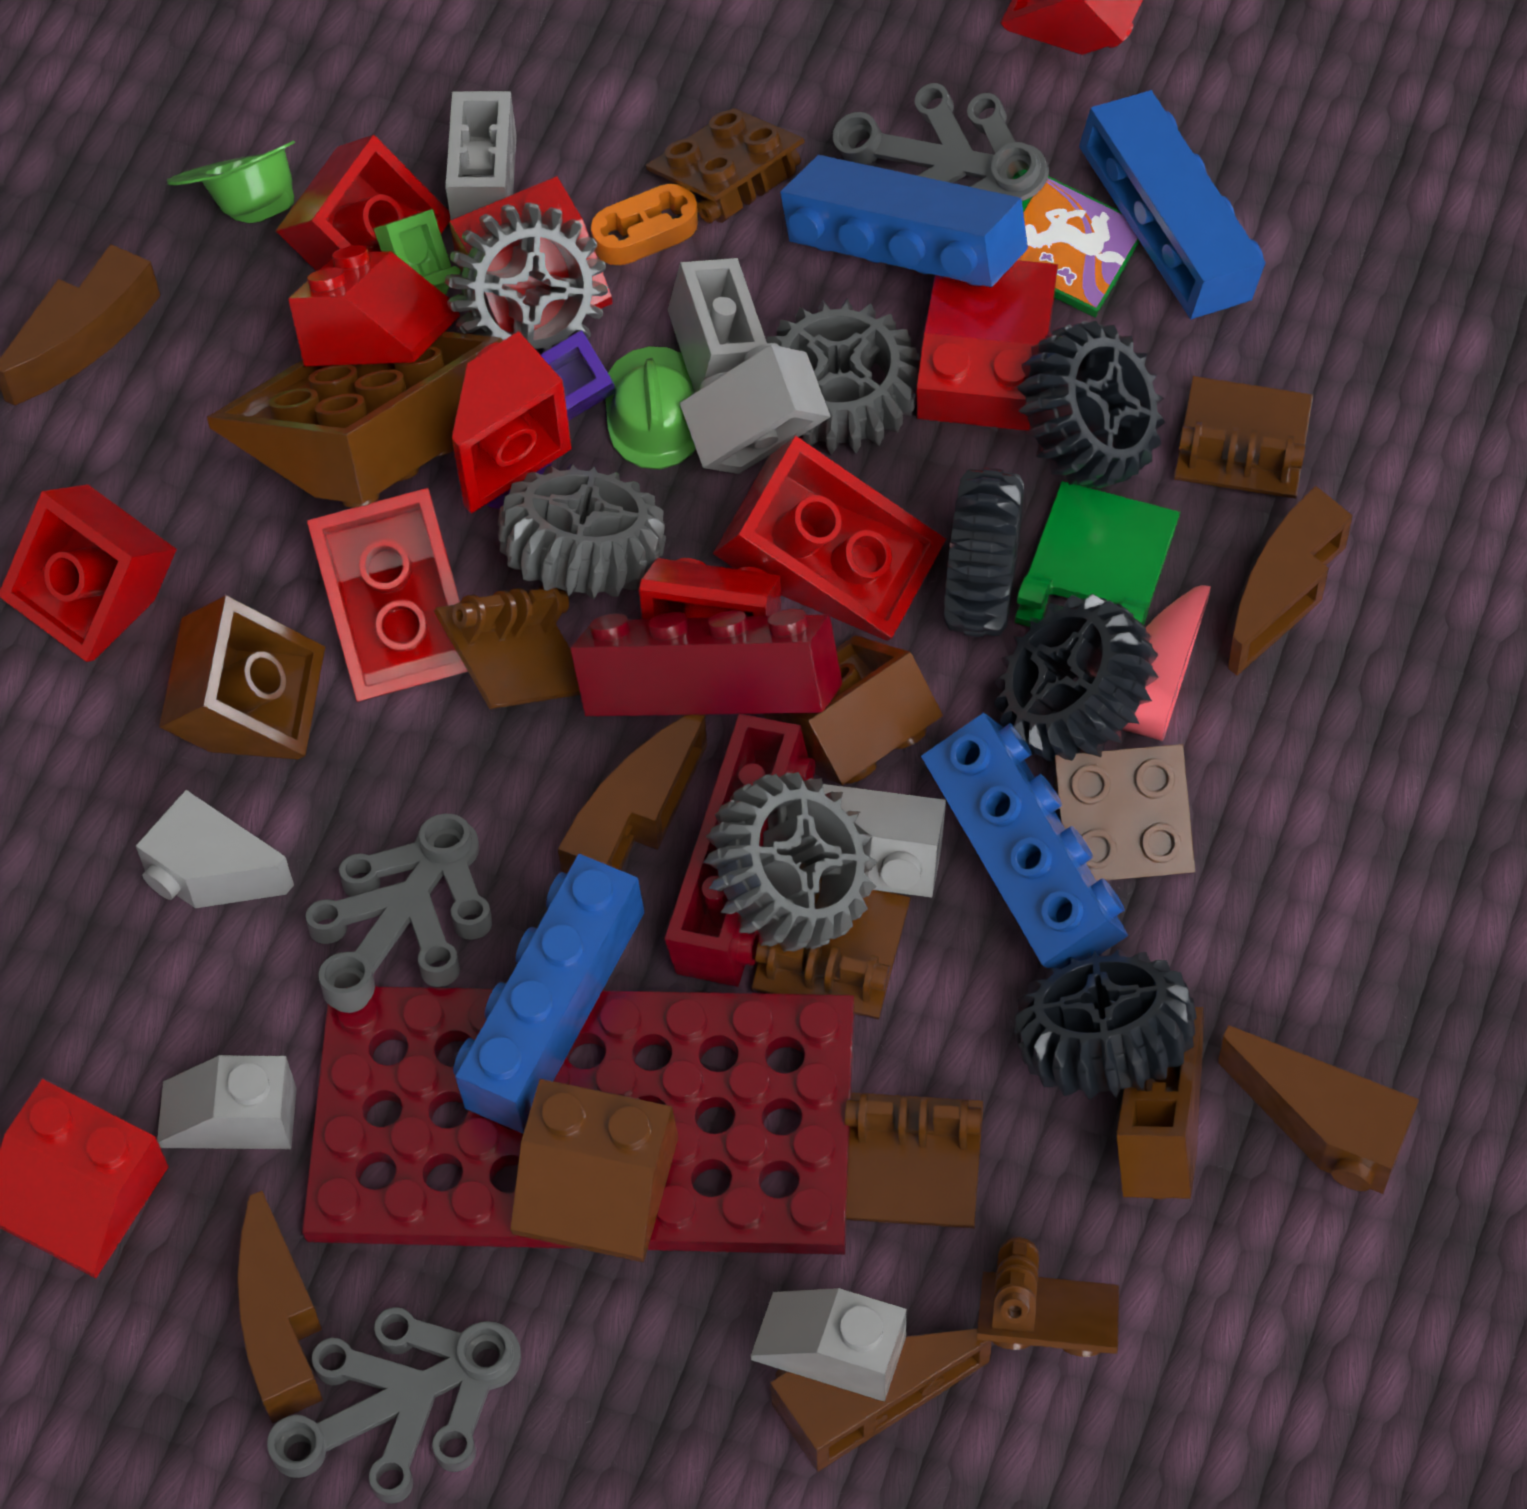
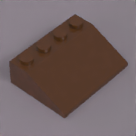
(353, 426)

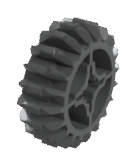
(527, 262)
(841, 352)
(581, 531)
(778, 890)

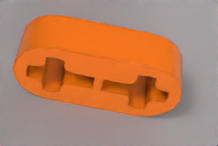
(645, 224)

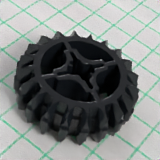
(1091, 404)
(983, 552)
(1081, 641)
(1105, 1023)

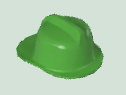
(247, 186)
(646, 408)

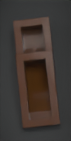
(78, 324)
(1288, 575)
(637, 797)
(274, 1314)

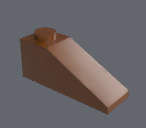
(1329, 1113)
(1161, 1129)
(836, 1420)

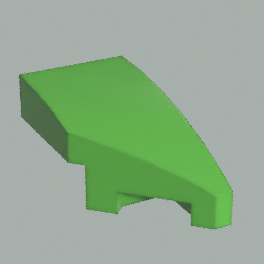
(420, 245)

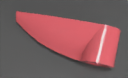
(1173, 638)

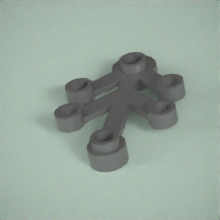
(955, 157)
(441, 849)
(405, 1395)

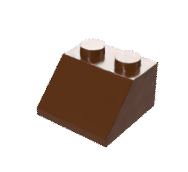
(242, 683)
(873, 712)
(593, 1169)

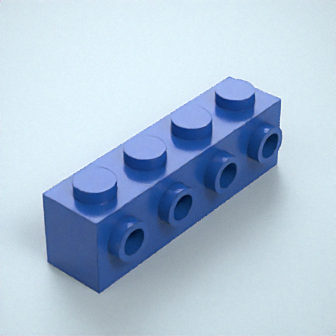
(1172, 204)
(905, 220)
(1024, 843)
(549, 992)

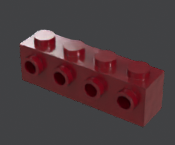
(707, 664)
(699, 936)

